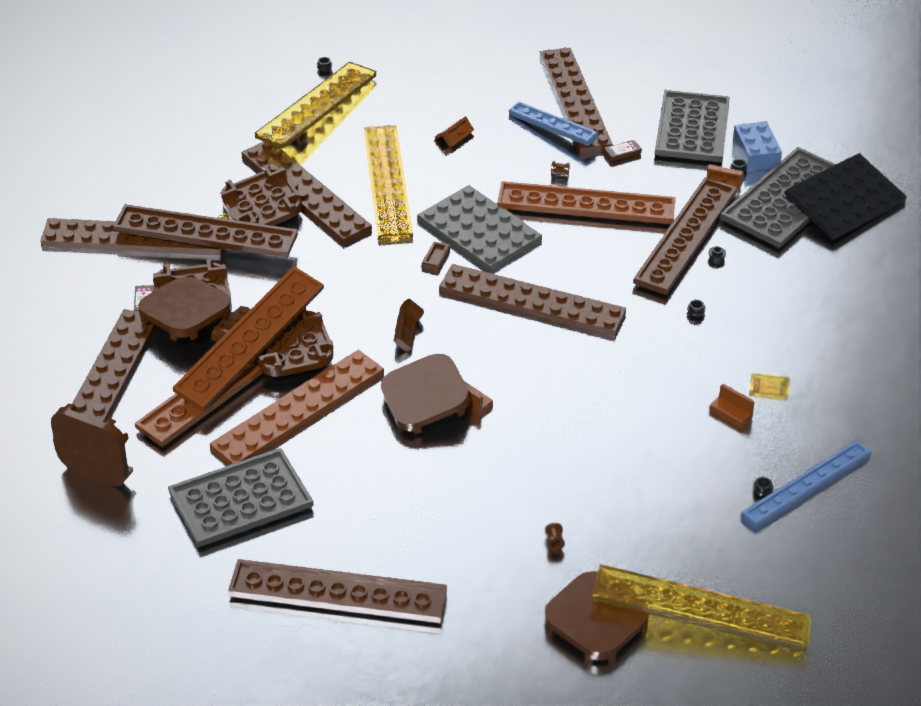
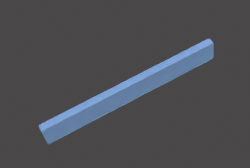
(805, 484)

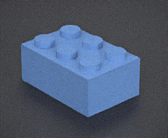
(757, 145)

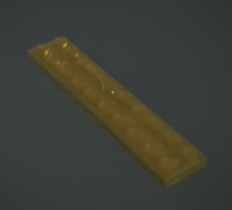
(315, 105)
(387, 183)
(702, 607)

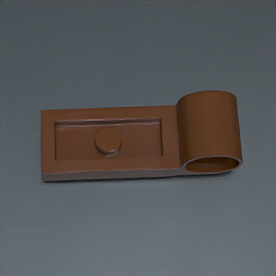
(406, 322)
(225, 325)

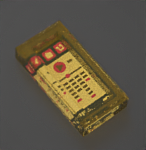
(769, 384)

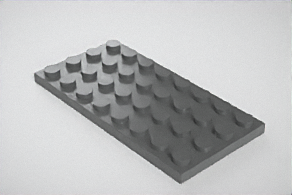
(765, 207)

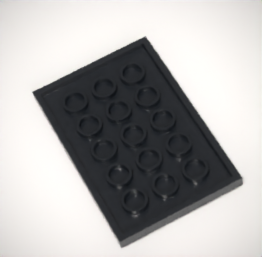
(845, 195)

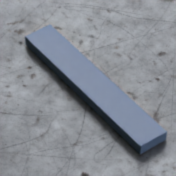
(553, 123)

